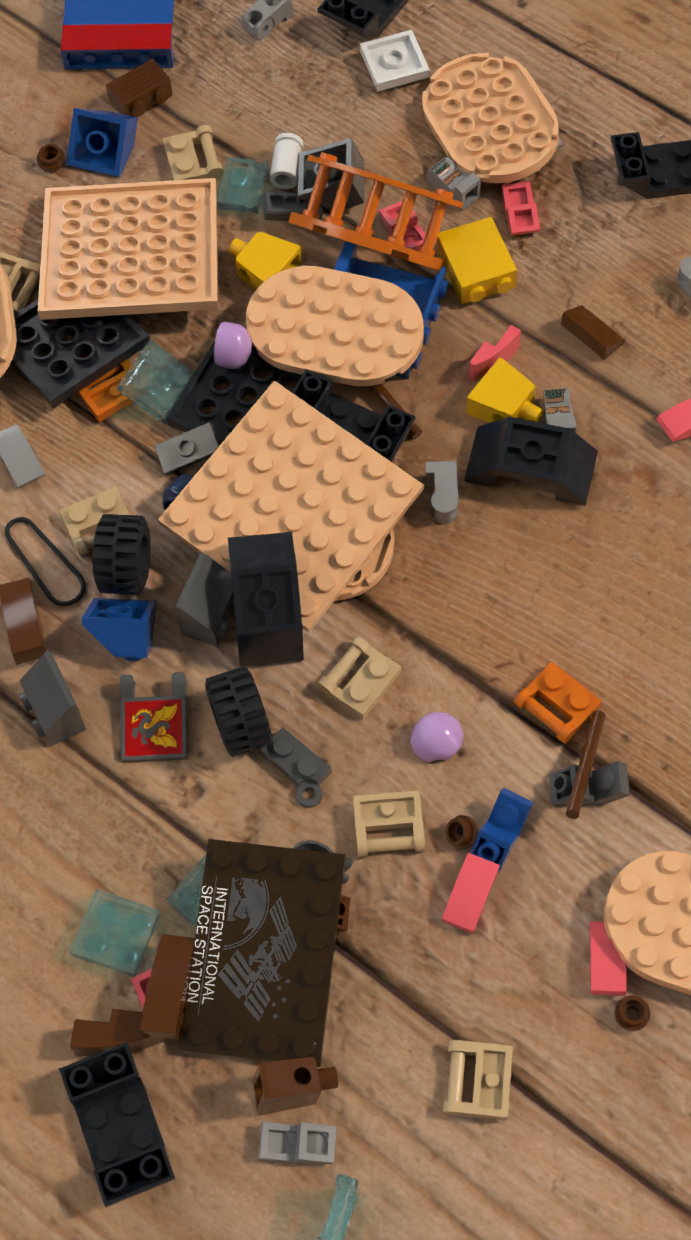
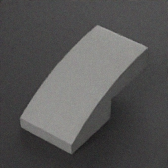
(19, 457)
(297, 1143)

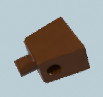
(277, 1086)

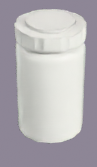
(286, 161)

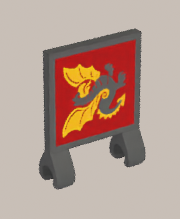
(153, 725)

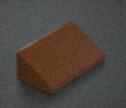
(591, 331)

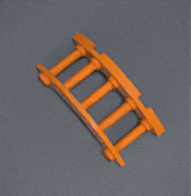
(363, 234)

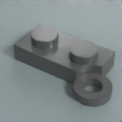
(298, 765)

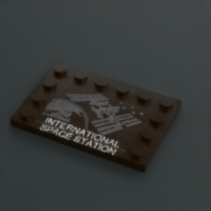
(263, 952)

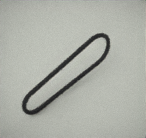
(57, 552)

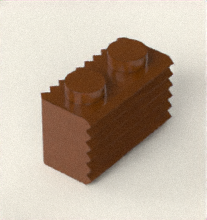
(140, 89)

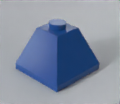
(101, 140)
(122, 626)

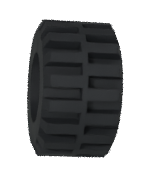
(121, 554)
(238, 711)

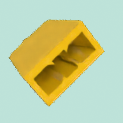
(263, 257)
(503, 394)

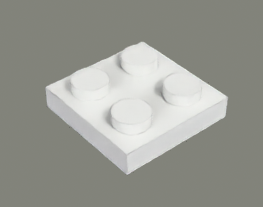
(394, 60)

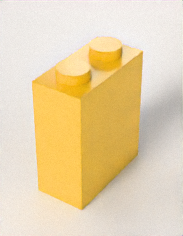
(476, 260)

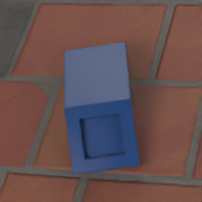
(502, 828)

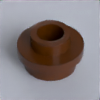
(50, 157)
(461, 832)
(637, 1004)

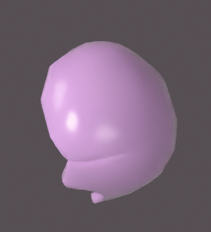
(232, 345)
(437, 737)

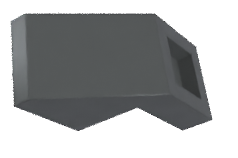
(604, 784)

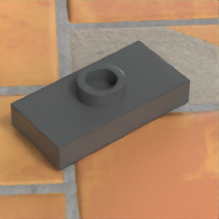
(278, 205)
(187, 448)

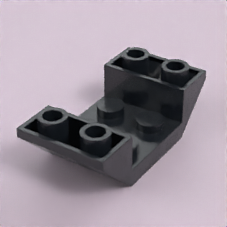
(363, 16)
(653, 169)
(380, 432)
(533, 454)
(266, 598)
(117, 1124)

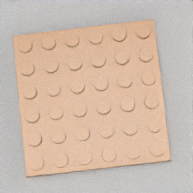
(129, 249)
(301, 476)

